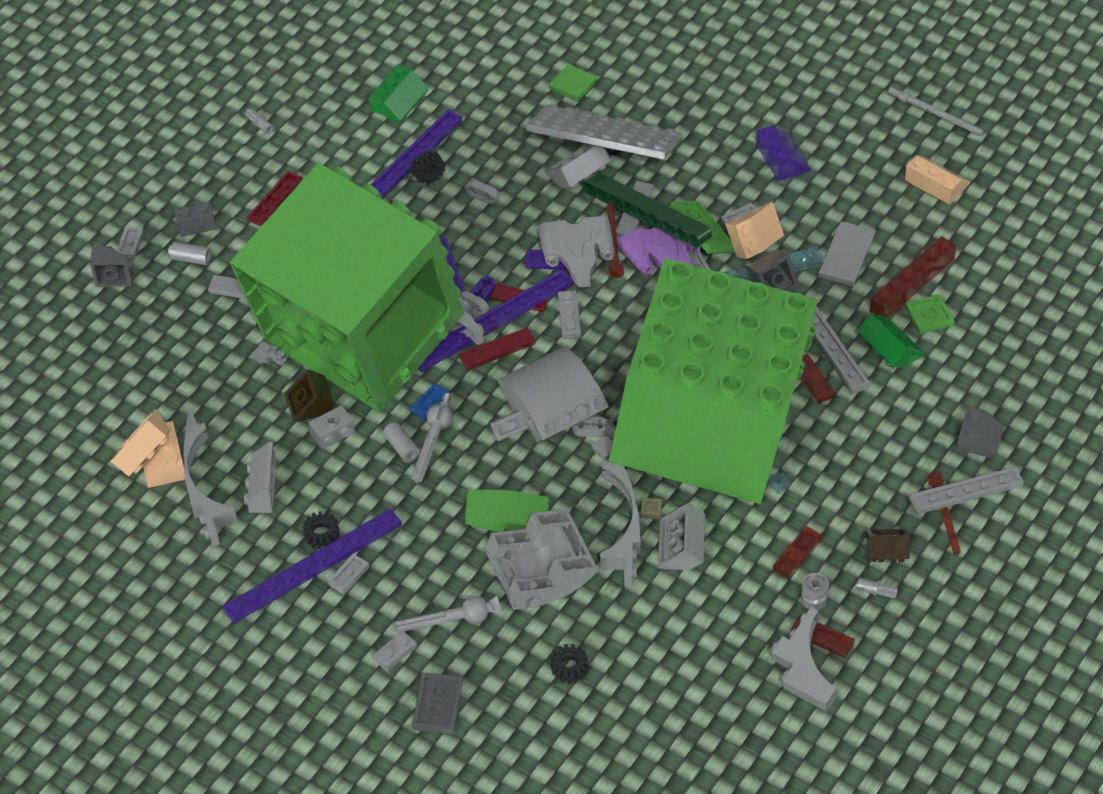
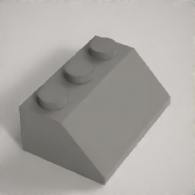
(578, 166)
(261, 480)
(681, 539)

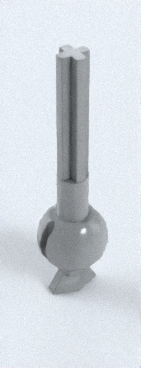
(439, 418)
(473, 610)

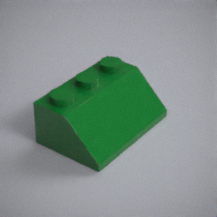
(397, 94)
(889, 341)

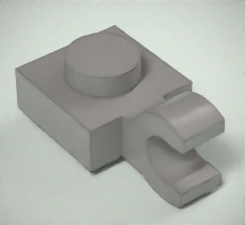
(267, 353)

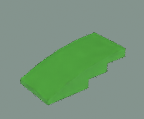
(502, 509)

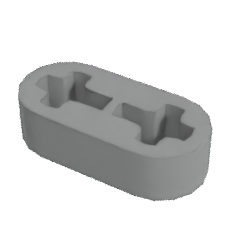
(482, 192)
(477, 305)
(590, 427)

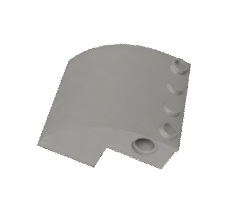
(553, 393)
(541, 560)

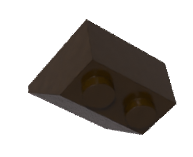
(309, 396)
(888, 544)

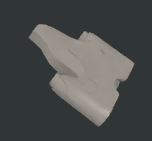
(577, 245)

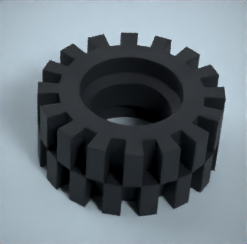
(428, 174)
(317, 521)
(569, 653)

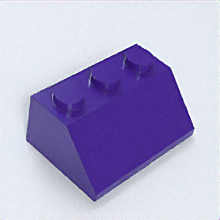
(781, 153)

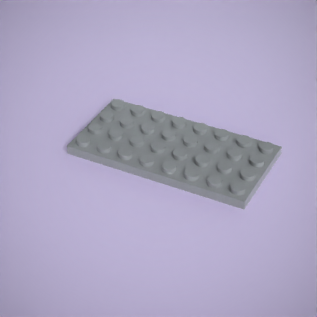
(604, 131)

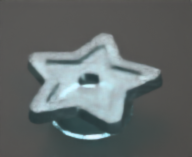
(778, 477)

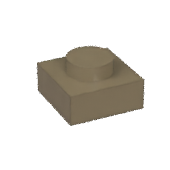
(651, 508)

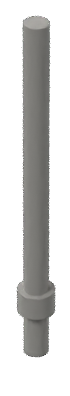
(906, 97)

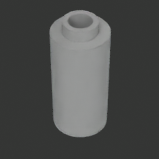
(190, 253)
(401, 442)

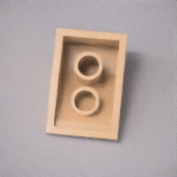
(755, 231)

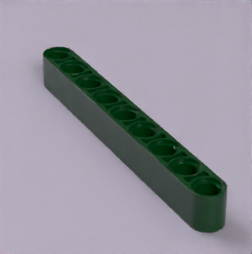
(647, 209)

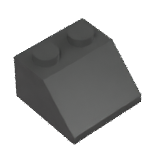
(195, 219)
(774, 271)
(980, 433)

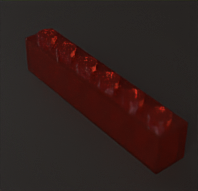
(913, 278)

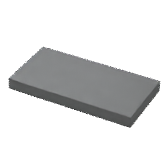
(847, 253)

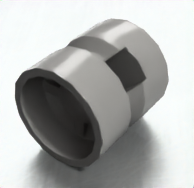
(814, 591)

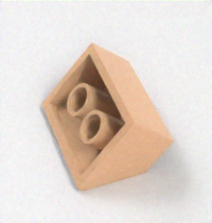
(935, 179)
(141, 444)
(166, 463)

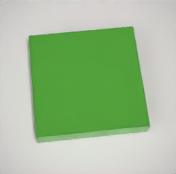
(572, 82)
(929, 314)

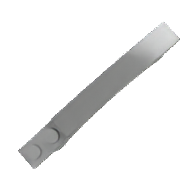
(209, 511)
(626, 549)

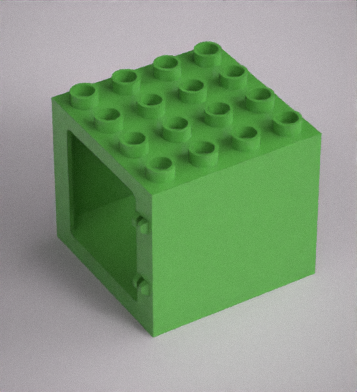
(350, 285)
(712, 380)

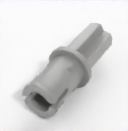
(259, 121)
(876, 588)

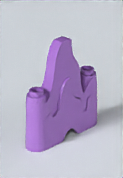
(653, 246)

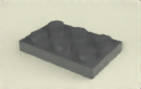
(437, 703)

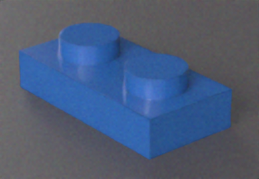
(428, 399)

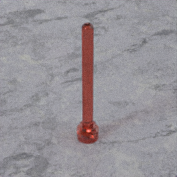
(616, 269)
(935, 480)

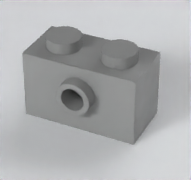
(331, 427)

